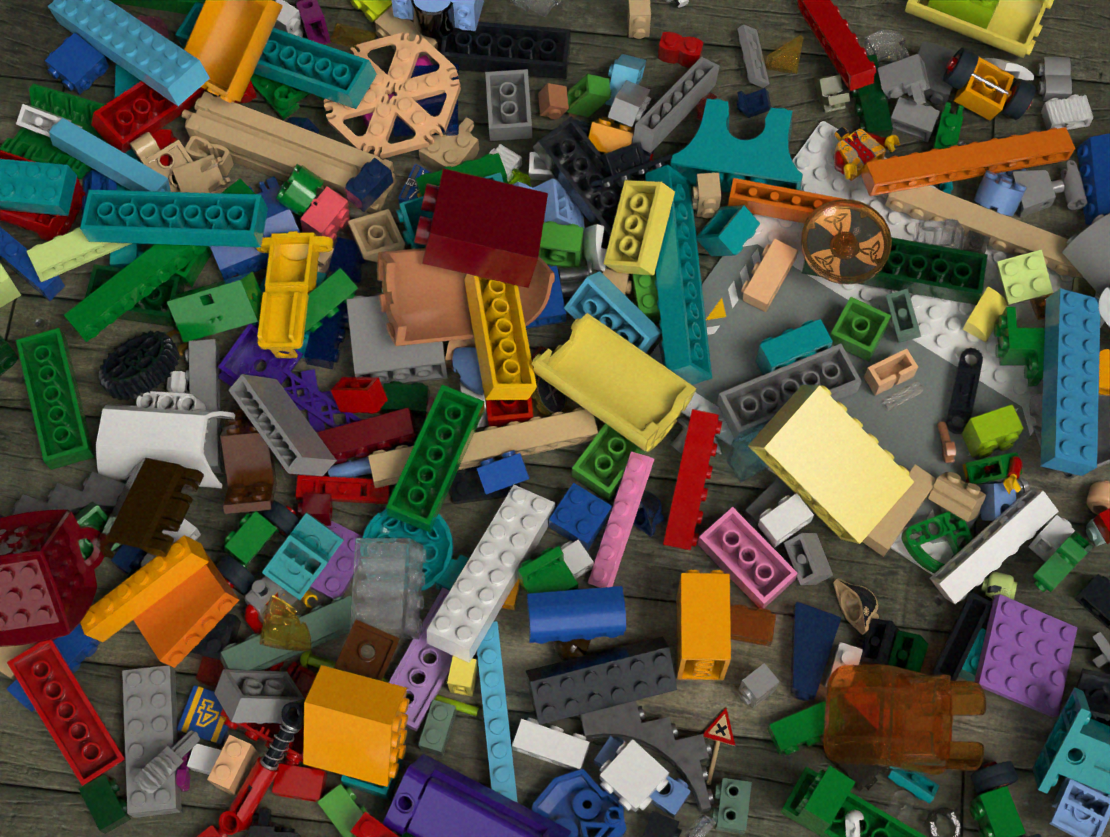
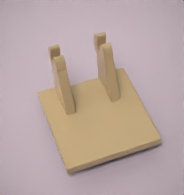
(201, 176)

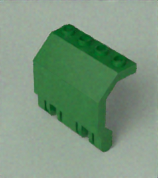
(38, 146)

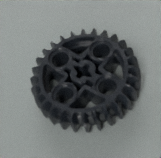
(138, 365)

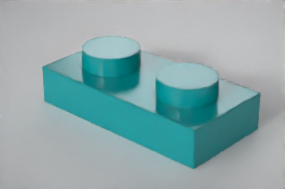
(916, 783)

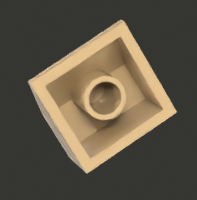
(376, 234)

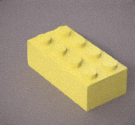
(639, 227)

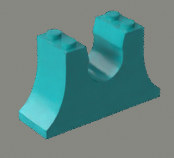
(756, 160)

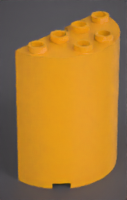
(231, 41)

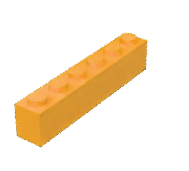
(143, 589)

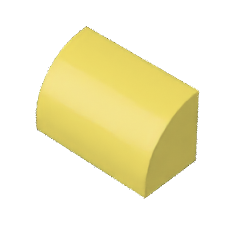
(985, 314)

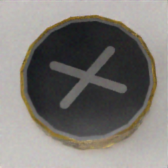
(548, 398)

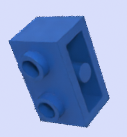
(502, 472)

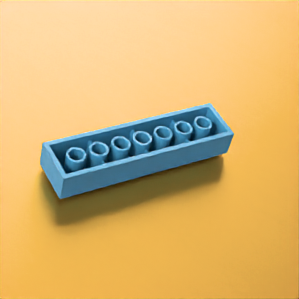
(1070, 383)

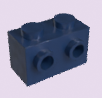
(368, 184)

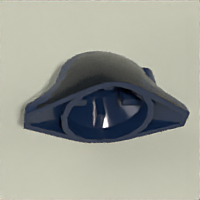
(648, 513)

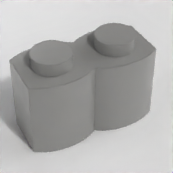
(1055, 78)

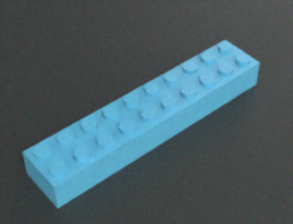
(133, 46)

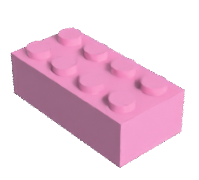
(747, 558)

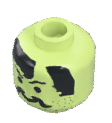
(999, 584)

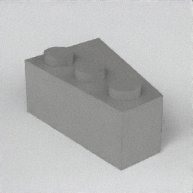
(630, 104)

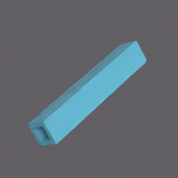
(106, 158)

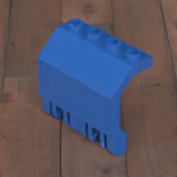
(1095, 175)
(243, 260)

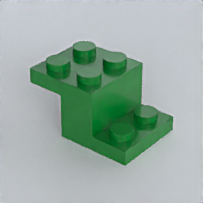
(1020, 346)
(547, 573)

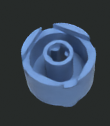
(999, 193)

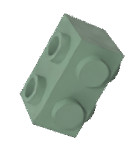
(735, 806)

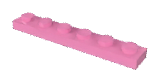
(621, 520)

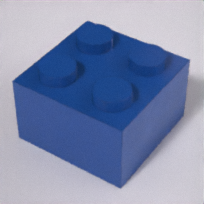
(580, 516)

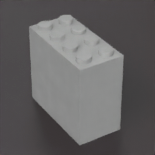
(378, 356)

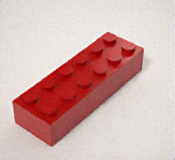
(136, 113)
(66, 711)

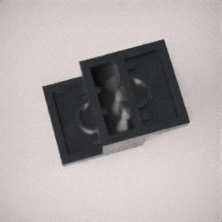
(1097, 693)

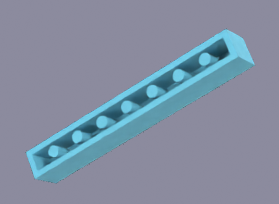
(496, 714)

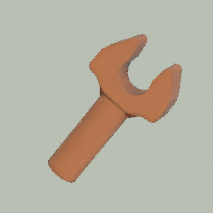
(948, 448)

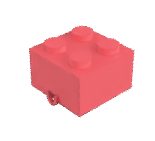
(327, 216)

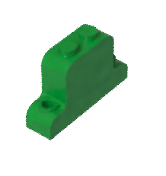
(1062, 562)

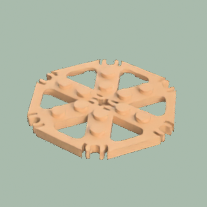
(404, 104)

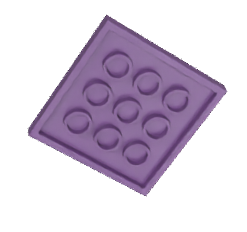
(1025, 655)

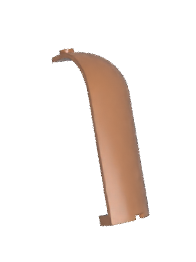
(432, 301)

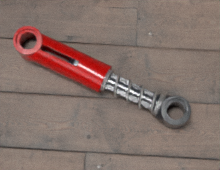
(262, 772)

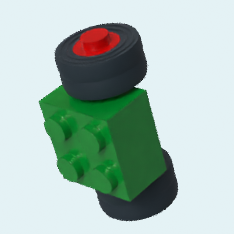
(250, 539)
(995, 806)

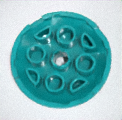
(436, 543)

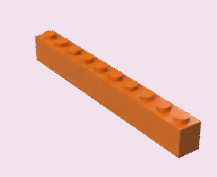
(967, 161)

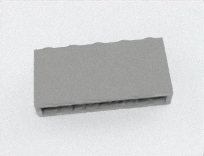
(282, 425)

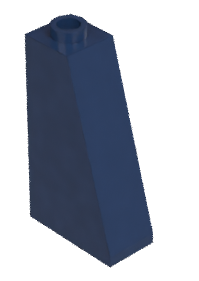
(811, 644)

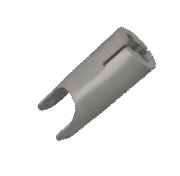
(1073, 187)

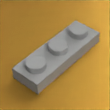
(753, 56)

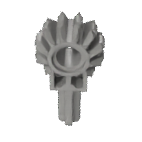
(165, 763)

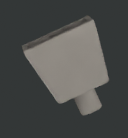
(1039, 191)

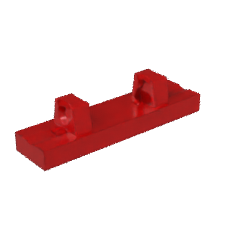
(342, 489)

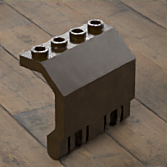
(150, 505)

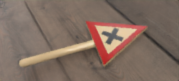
(719, 731)

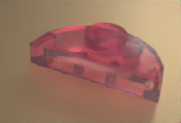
(156, 24)

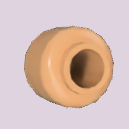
(1099, 497)

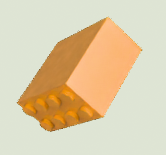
(703, 625)
(355, 725)

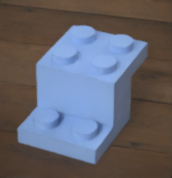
(559, 206)
(1080, 809)

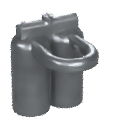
(573, 277)

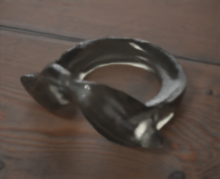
(949, 813)

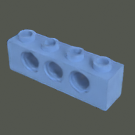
(667, 803)

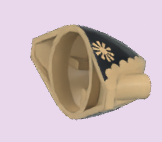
(857, 604)

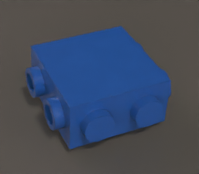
(76, 64)

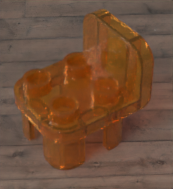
(900, 719)

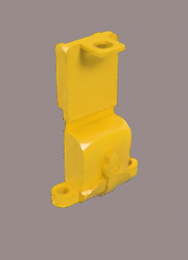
(288, 280)

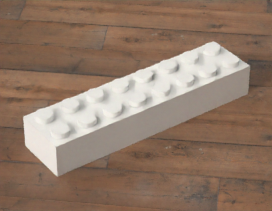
(490, 574)

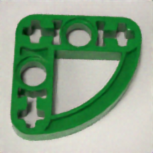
(944, 529)

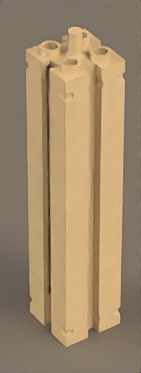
(277, 146)

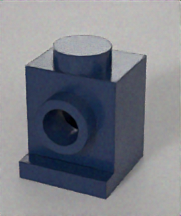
(128, 559)

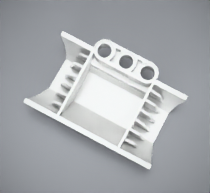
(155, 432)

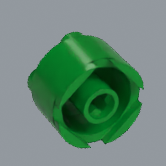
(300, 190)

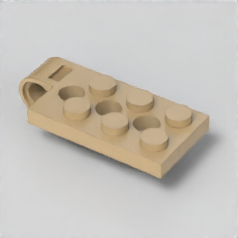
(150, 154)

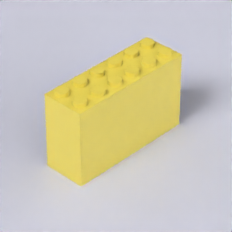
(831, 462)

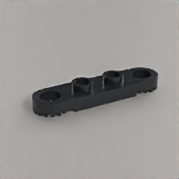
(964, 390)

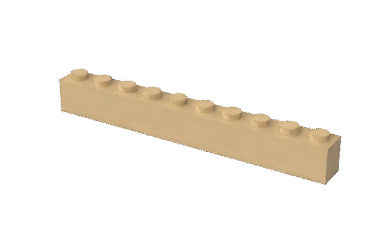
(1005, 232)
(525, 438)

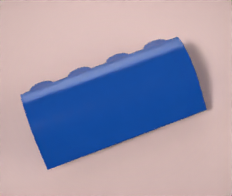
(576, 614)

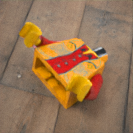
(858, 148)

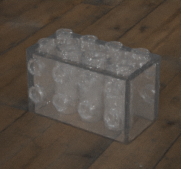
(389, 585)

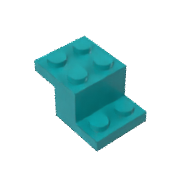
(303, 556)

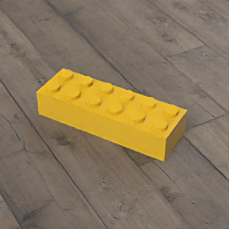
(500, 339)

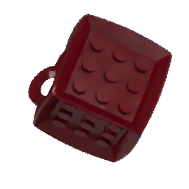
(44, 576)

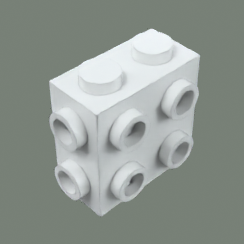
(633, 776)

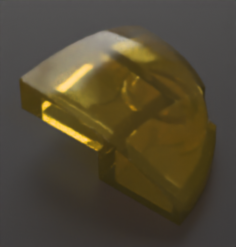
(283, 628)

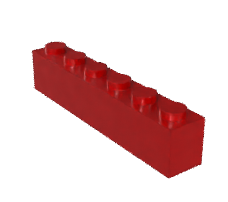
(838, 42)
(691, 479)

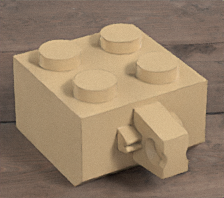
(451, 149)

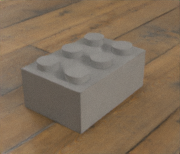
(508, 105)
(256, 695)

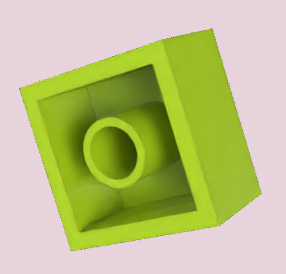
(992, 431)

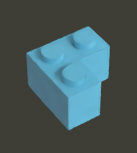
(624, 69)

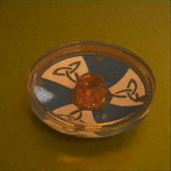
(846, 241)

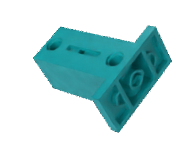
(1075, 748)

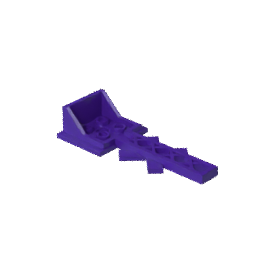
(246, 356)

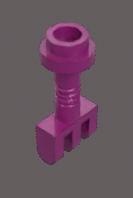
(182, 775)

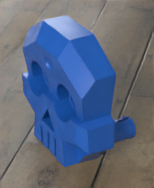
(563, 805)

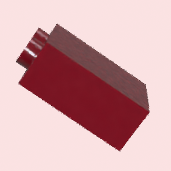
(482, 227)

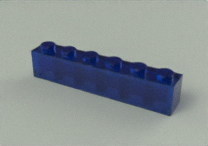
(325, 341)

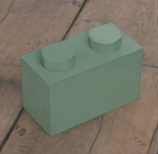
(903, 315)
(437, 728)

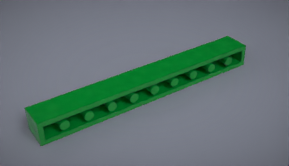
(135, 282)

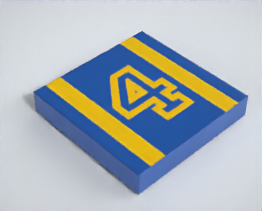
(204, 716)

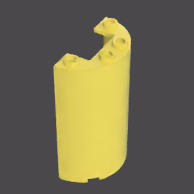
(1009, 29)
(616, 382)

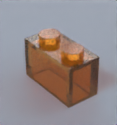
(752, 625)

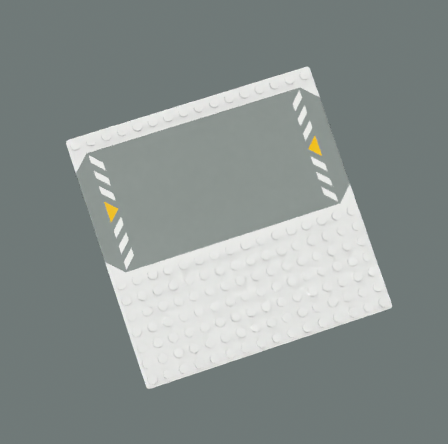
(908, 429)

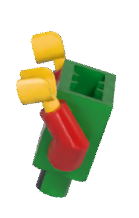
(995, 468)

